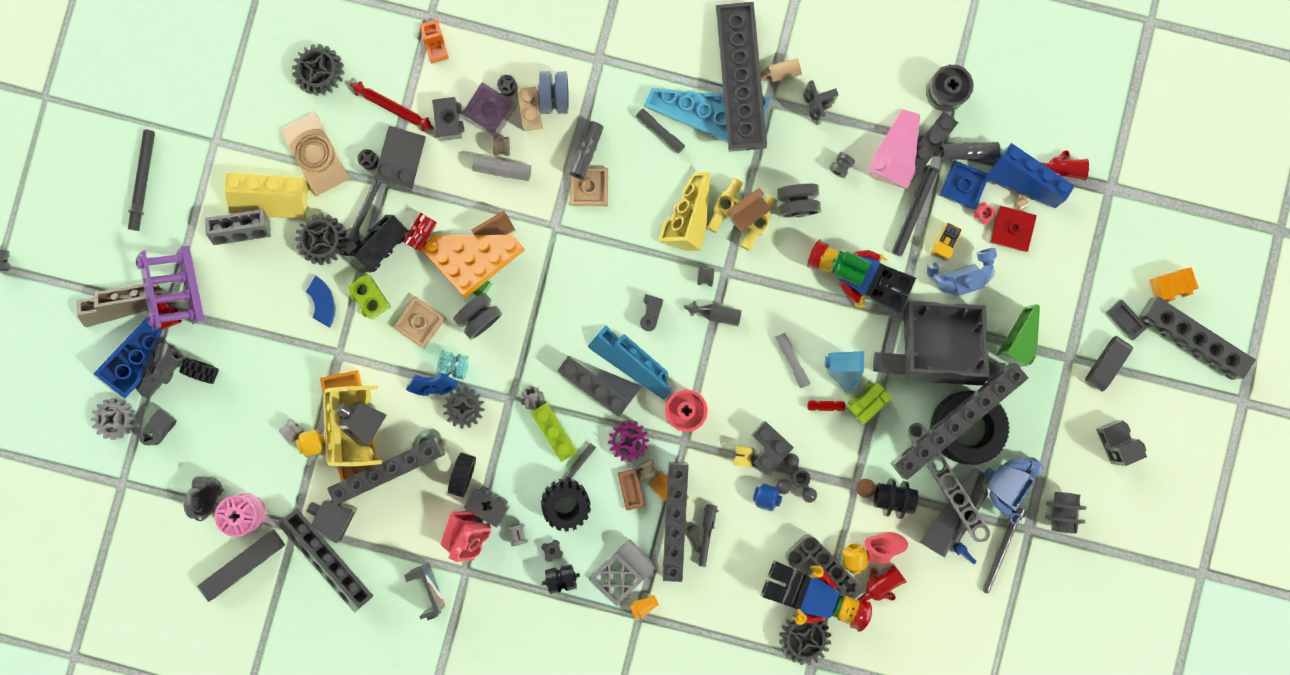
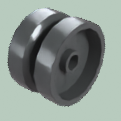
(949, 88)
(799, 200)
(477, 316)

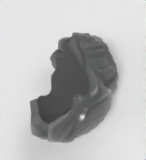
(201, 497)

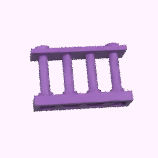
(186, 276)

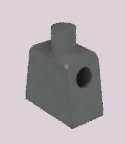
(360, 422)
(332, 519)

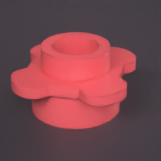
(989, 213)

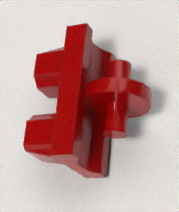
(420, 232)

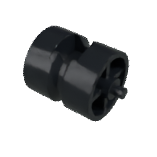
(560, 579)

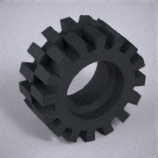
(199, 370)

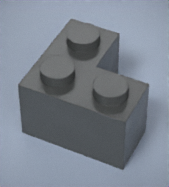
(1119, 445)
(774, 450)

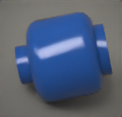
(767, 497)

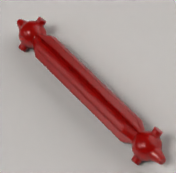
(391, 106)

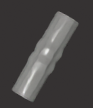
(501, 168)

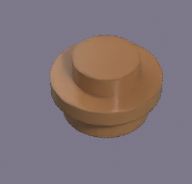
(865, 488)

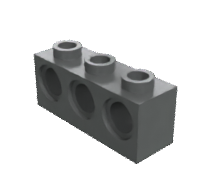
(238, 227)

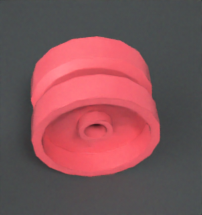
(697, 410)

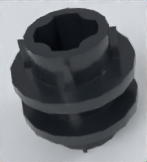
(895, 498)

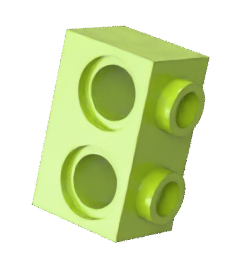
(373, 294)

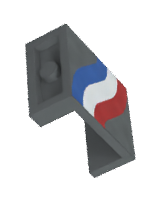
(432, 589)

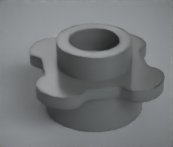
(551, 555)

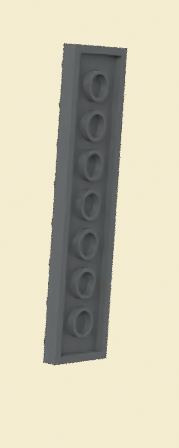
(741, 77)

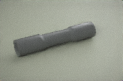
(669, 138)

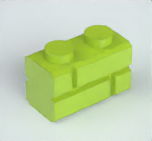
(868, 402)

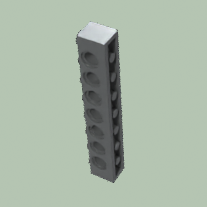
(959, 420)

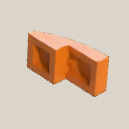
(434, 41)

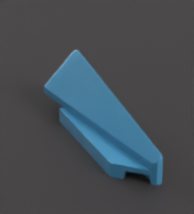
(632, 361)

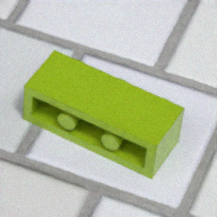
(554, 432)

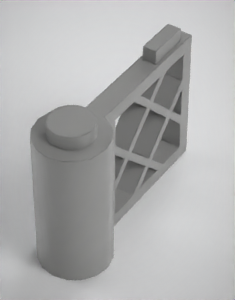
(637, 564)

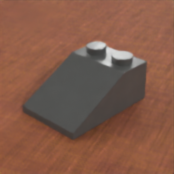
(399, 158)

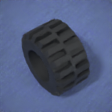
(569, 519)

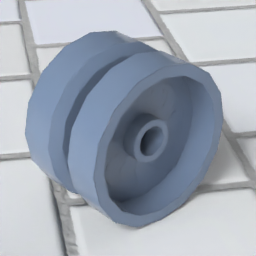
(553, 92)

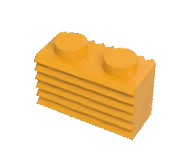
(1174, 284)

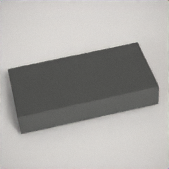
(1126, 319)

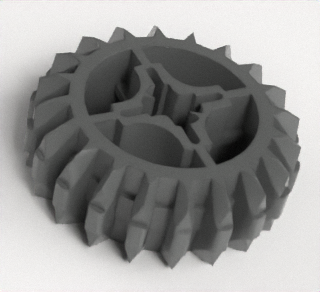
(322, 55)
(316, 245)
(819, 646)

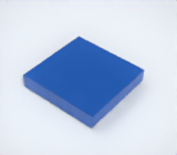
(964, 185)

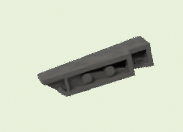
(948, 525)

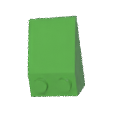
(1023, 338)

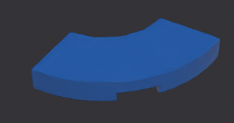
(323, 301)
(424, 386)

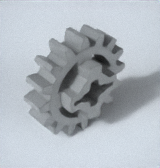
(122, 419)

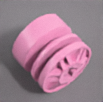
(251, 513)

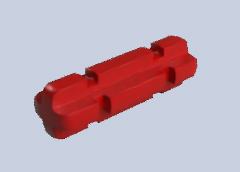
(825, 405)

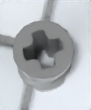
(519, 528)

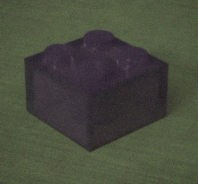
(489, 110)

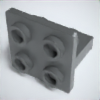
(819, 102)

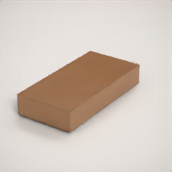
(631, 489)

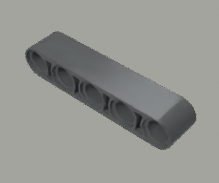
(241, 565)

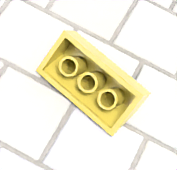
(275, 194)

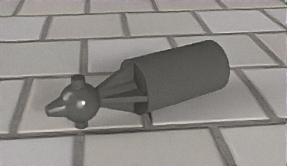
(716, 313)

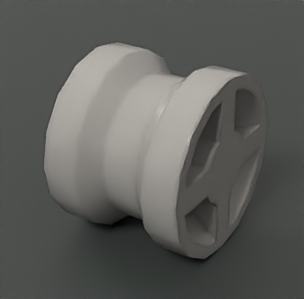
(291, 430)

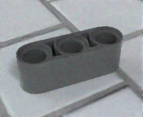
(1109, 363)

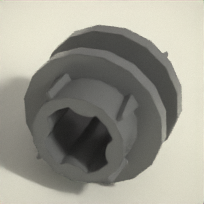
(1066, 512)

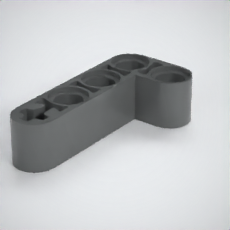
(828, 565)

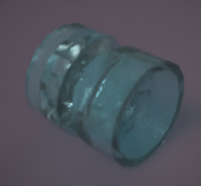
(452, 364)

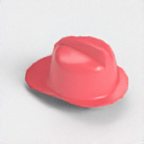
(885, 546)

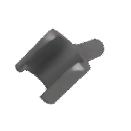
(693, 530)

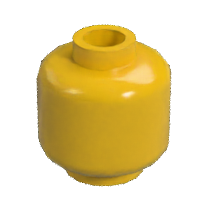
(310, 443)
(855, 558)

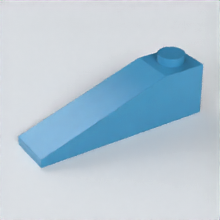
(845, 368)

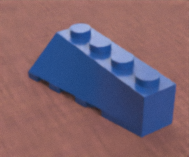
(1029, 177)

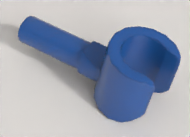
(961, 548)

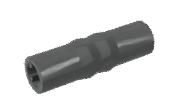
(586, 150)
(971, 150)

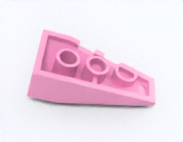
(897, 153)

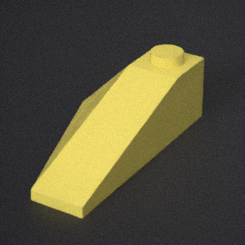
(688, 222)

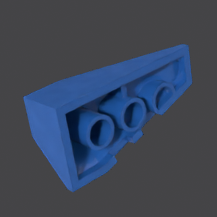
(128, 362)

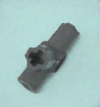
(160, 370)

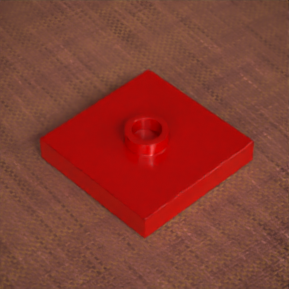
(1013, 229)

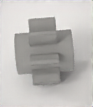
(532, 398)

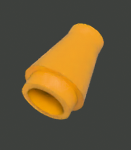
(642, 607)

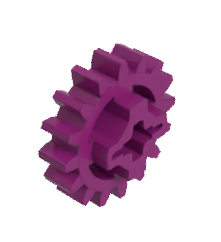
(623, 429)

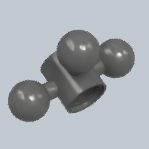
(792, 461)

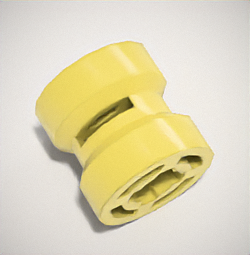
(744, 461)

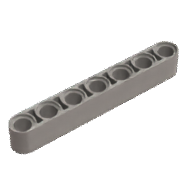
(956, 488)

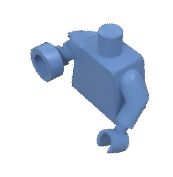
(966, 278)
(1012, 483)

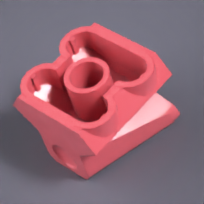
(464, 536)

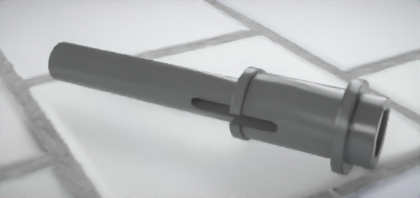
(708, 525)

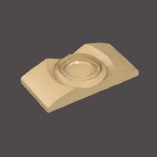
(315, 154)

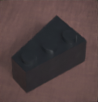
(377, 244)

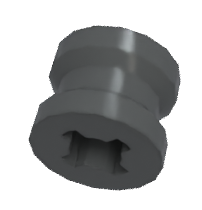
(506, 81)
(365, 156)
(705, 276)

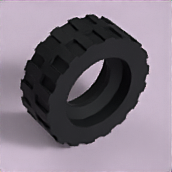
(461, 474)

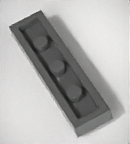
(932, 140)

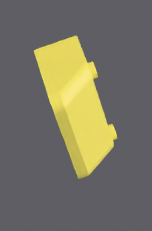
(338, 445)

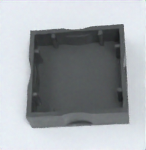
(945, 343)

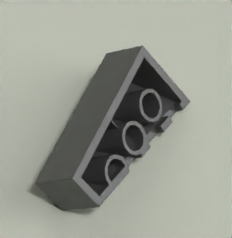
(605, 387)

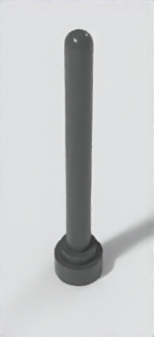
(353, 233)
(1002, 550)

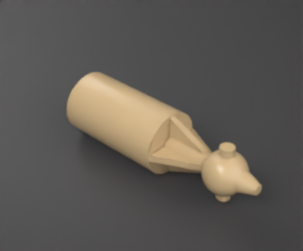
(781, 71)

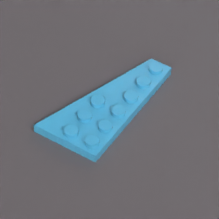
(696, 110)

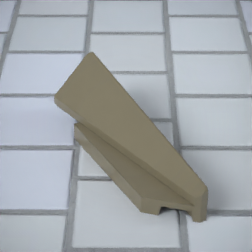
(114, 304)

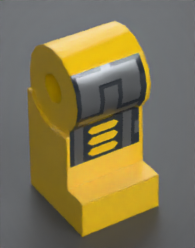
(946, 241)

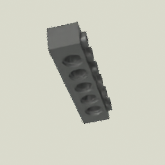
(1239, 361)
(386, 471)
(675, 521)
(325, 560)

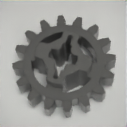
(462, 417)

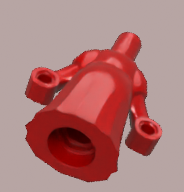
(1069, 168)
(877, 588)

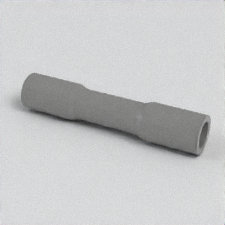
(787, 349)

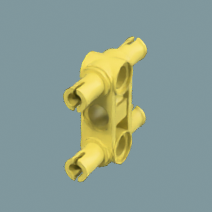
(721, 214)

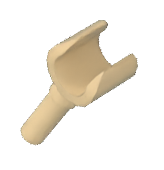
(1022, 202)

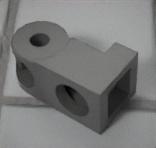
(650, 319)

